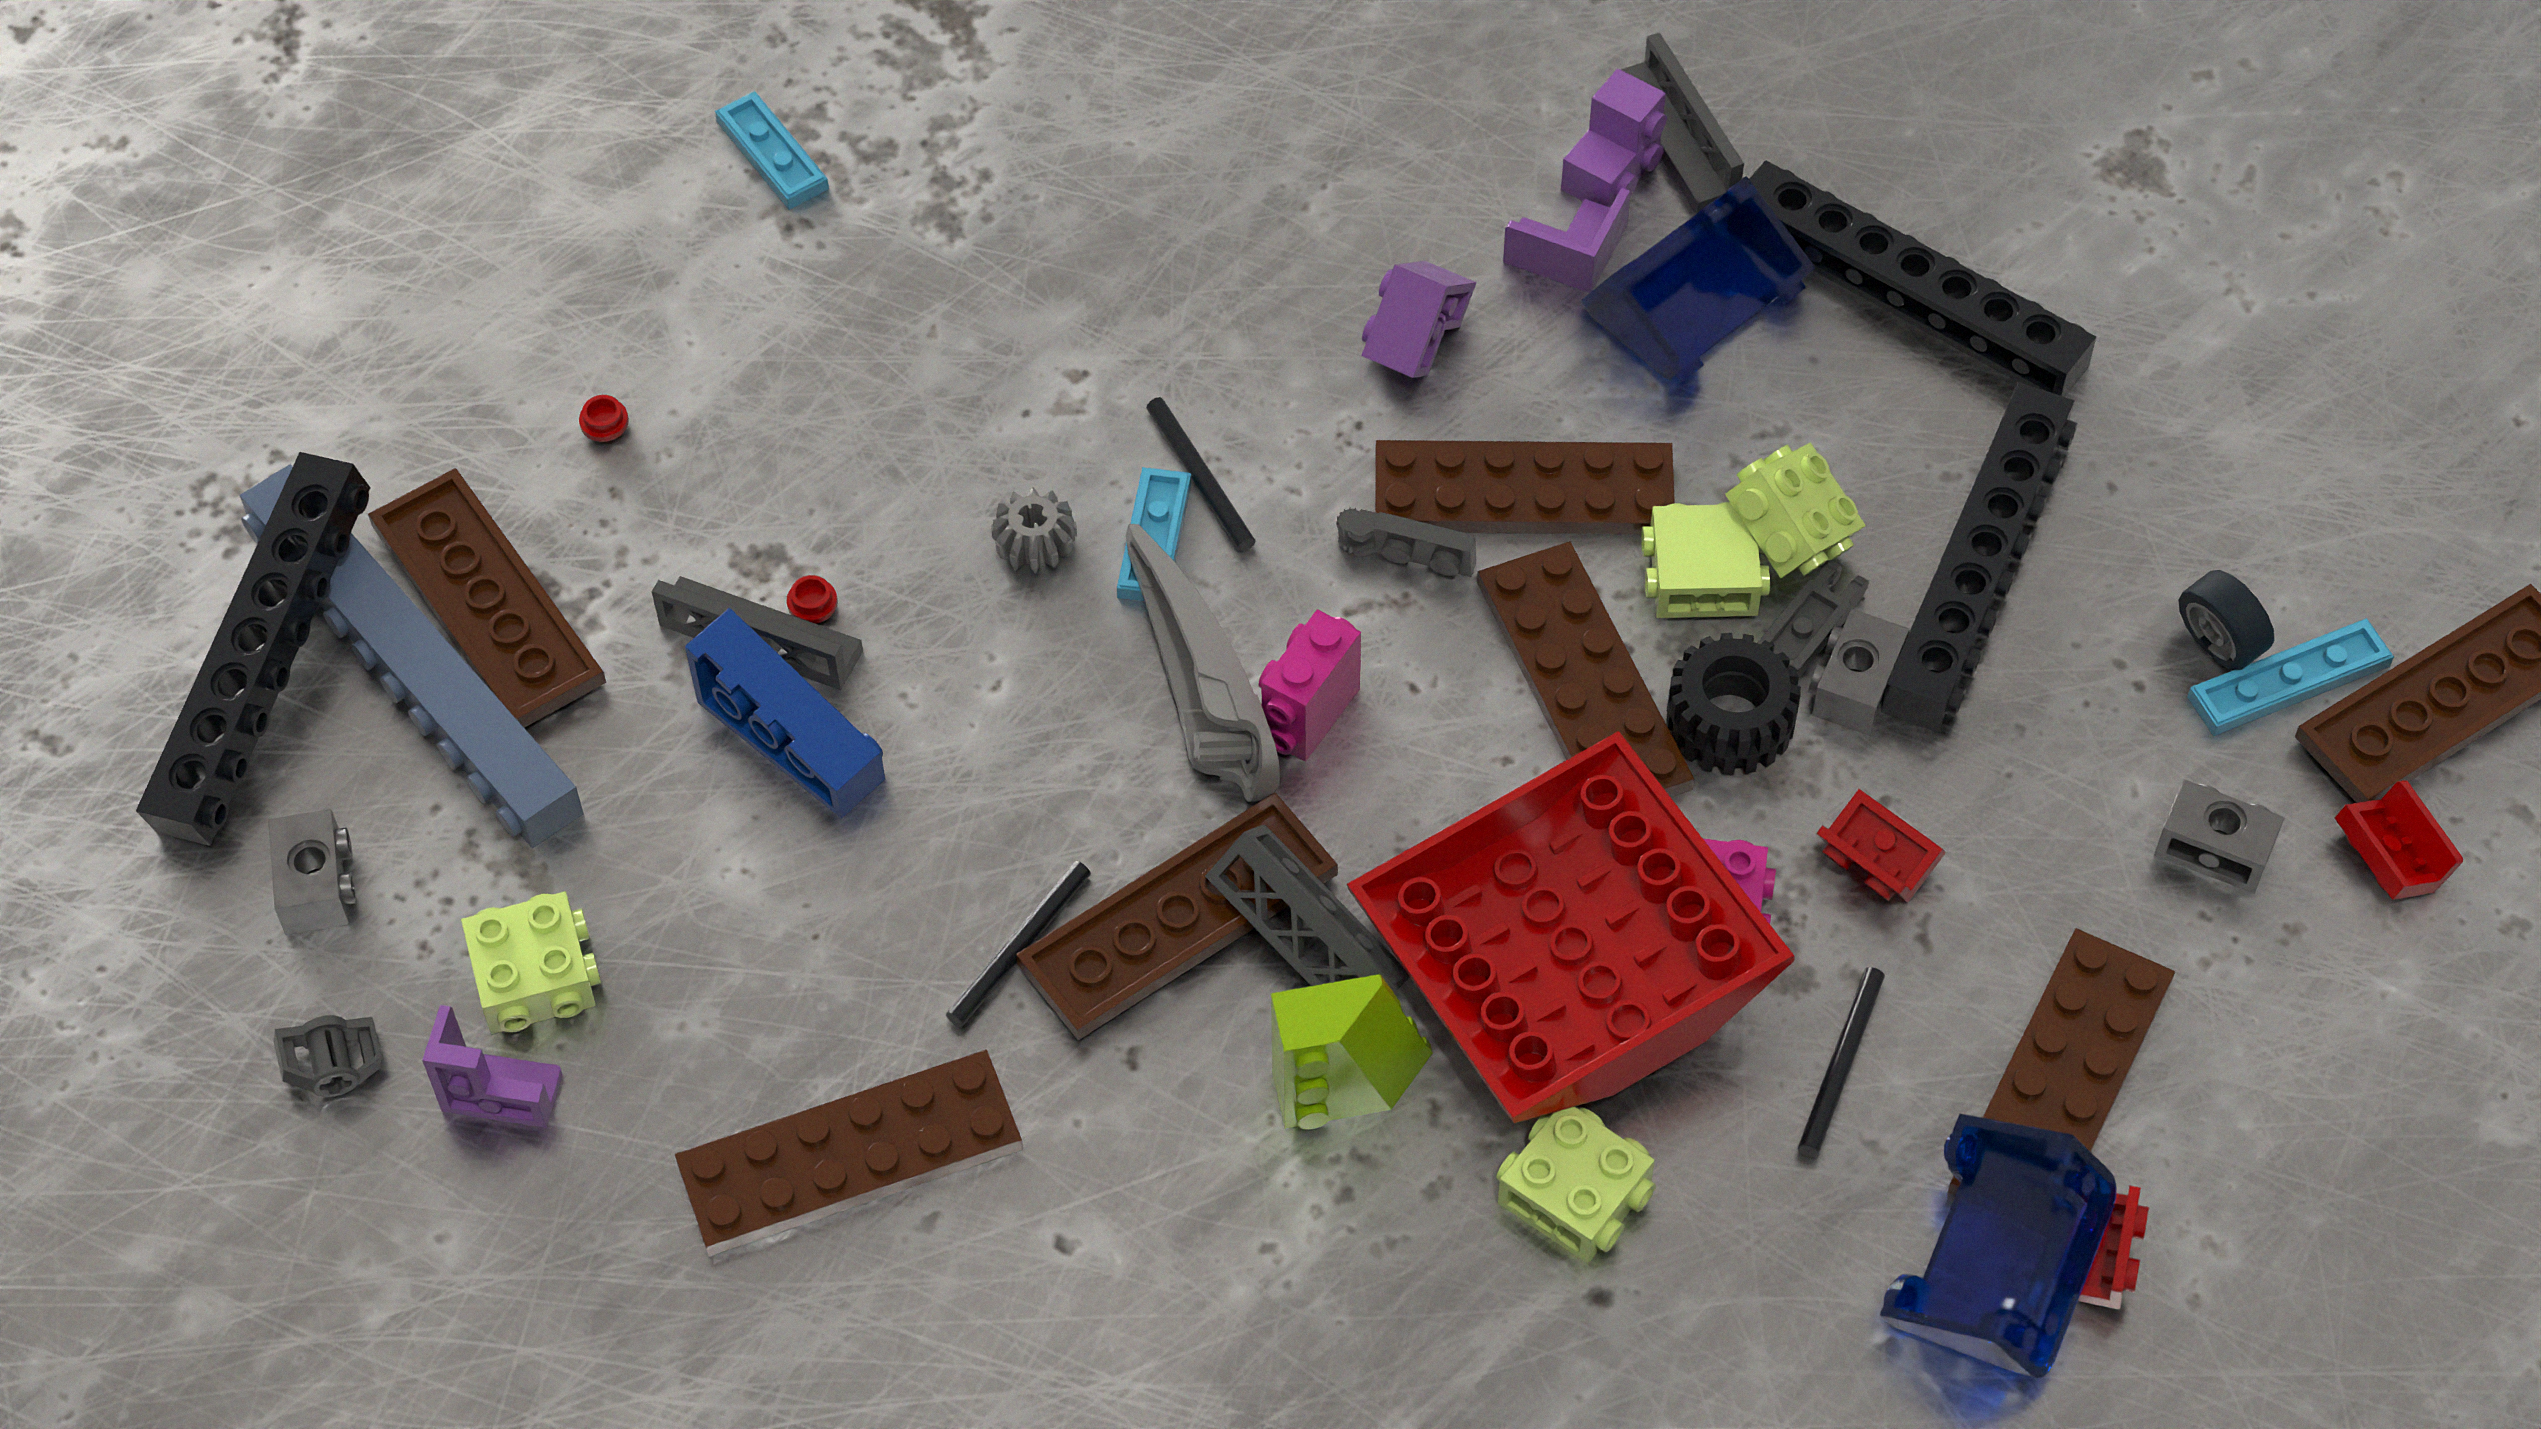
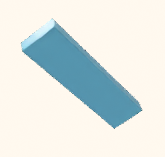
(2290, 677)

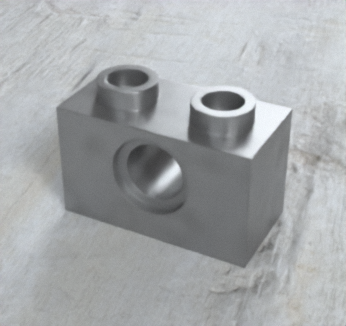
(1852, 696)
(304, 844)
(2231, 858)

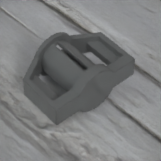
(329, 1057)

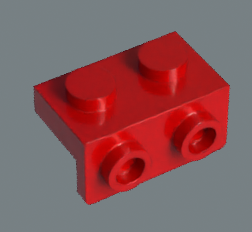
(2400, 842)
(1882, 846)
(2112, 1267)

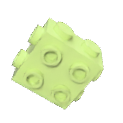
(1795, 509)
(1702, 562)
(531, 962)
(1576, 1181)

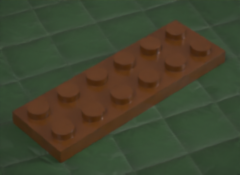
(1524, 485)
(486, 598)
(1578, 660)
(2432, 701)
(1159, 923)
(2080, 1040)
(848, 1152)

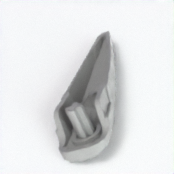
(1213, 695)

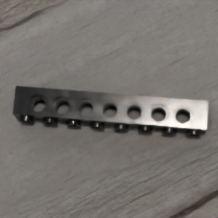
(1927, 286)
(1990, 525)
(233, 663)

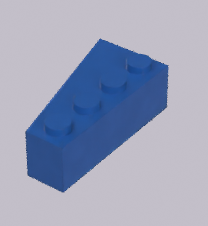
(782, 714)

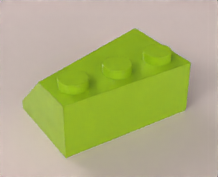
(1342, 1051)

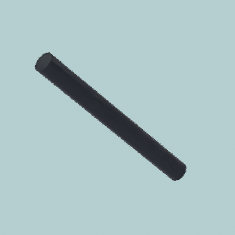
(1201, 474)
(1021, 939)
(1841, 1062)

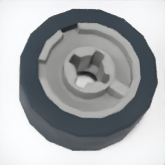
(2226, 619)

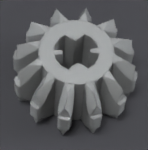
(1034, 530)

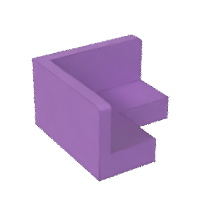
(1574, 255)
(487, 1084)

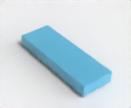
(772, 150)
(1161, 513)

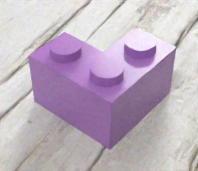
(1620, 140)
(1413, 315)

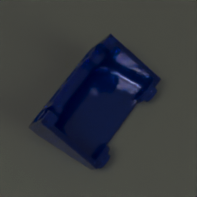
(1701, 282)
(2009, 1246)

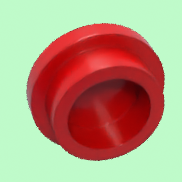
(603, 418)
(812, 599)

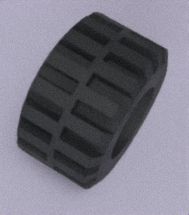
(1739, 670)

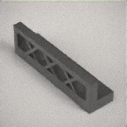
(1692, 139)
(806, 646)
(1310, 903)

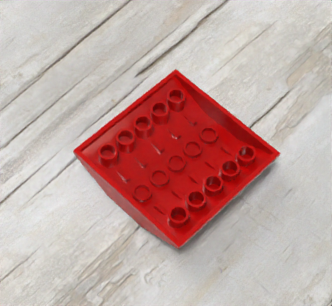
(1573, 932)

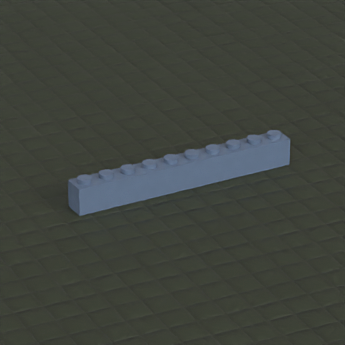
(437, 686)

